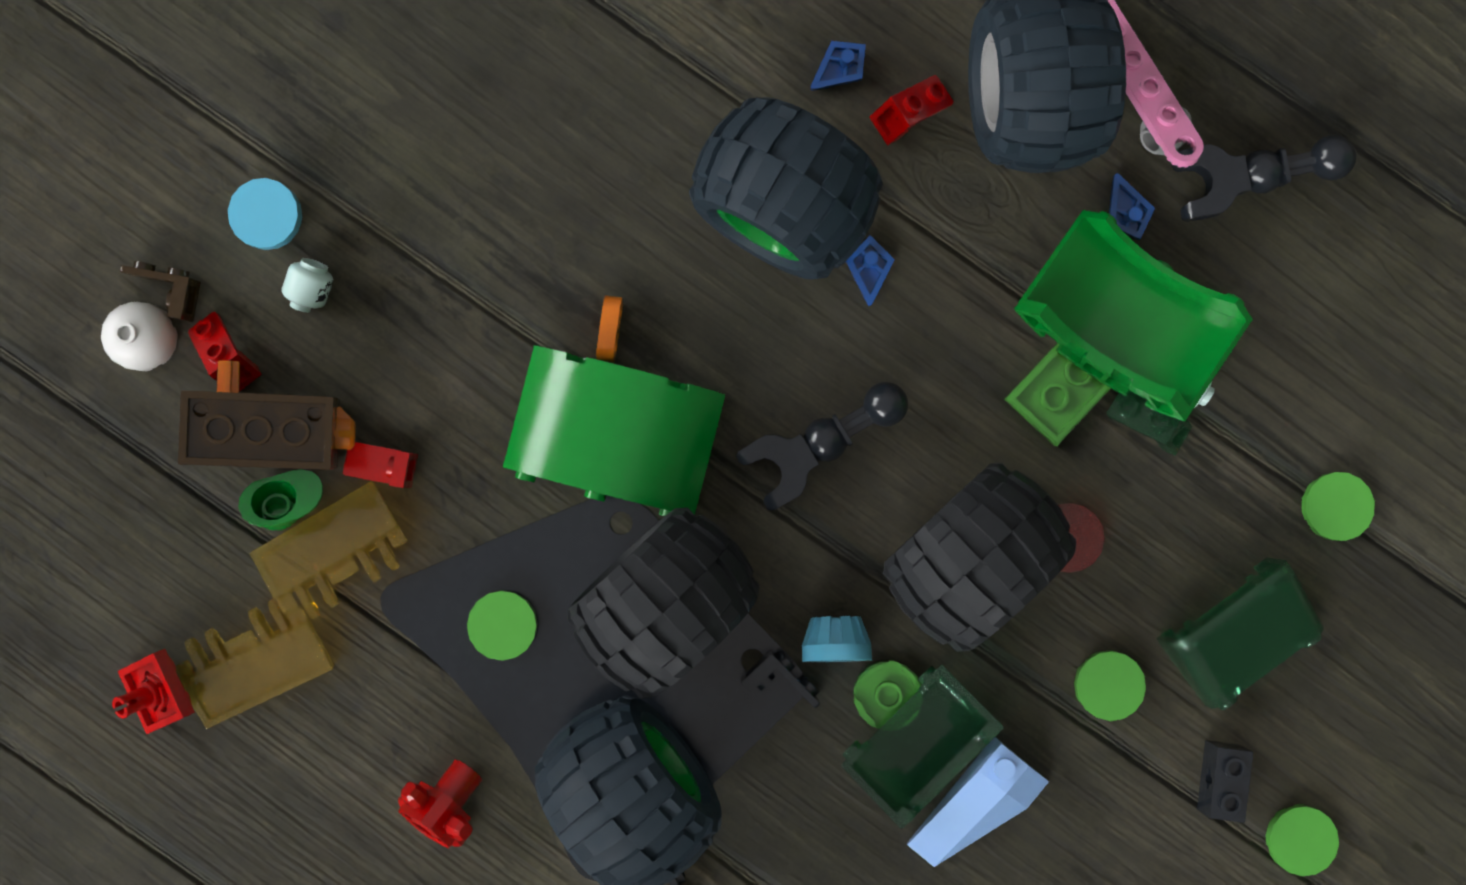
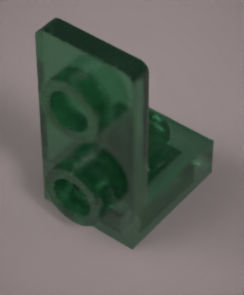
(1165, 430)

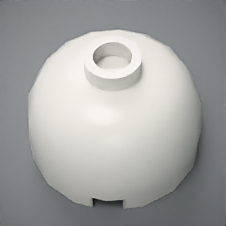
(139, 336)

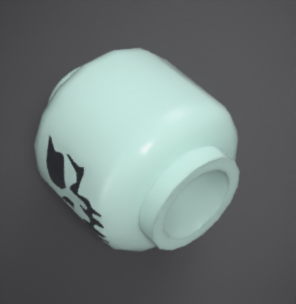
(307, 285)

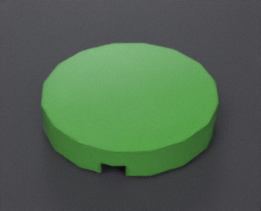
(1338, 506)
(502, 625)
(1110, 685)
(883, 690)
(1302, 840)

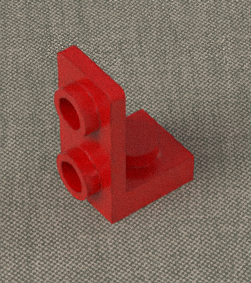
(910, 108)
(216, 345)
(381, 465)

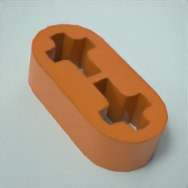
(609, 328)

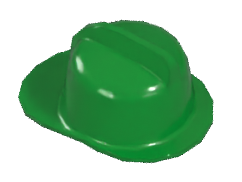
(280, 499)

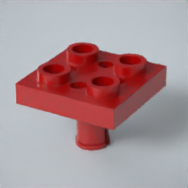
(153, 692)

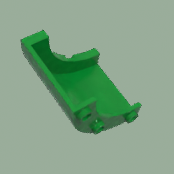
(1132, 317)
(613, 431)

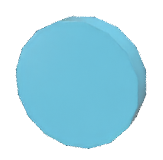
(264, 214)
(836, 640)

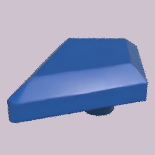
(840, 65)
(1129, 208)
(870, 267)

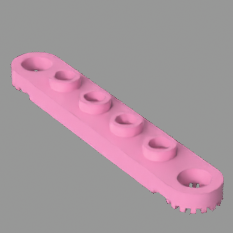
(1155, 100)

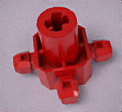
(438, 809)

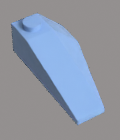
(982, 799)

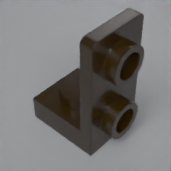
(181, 299)

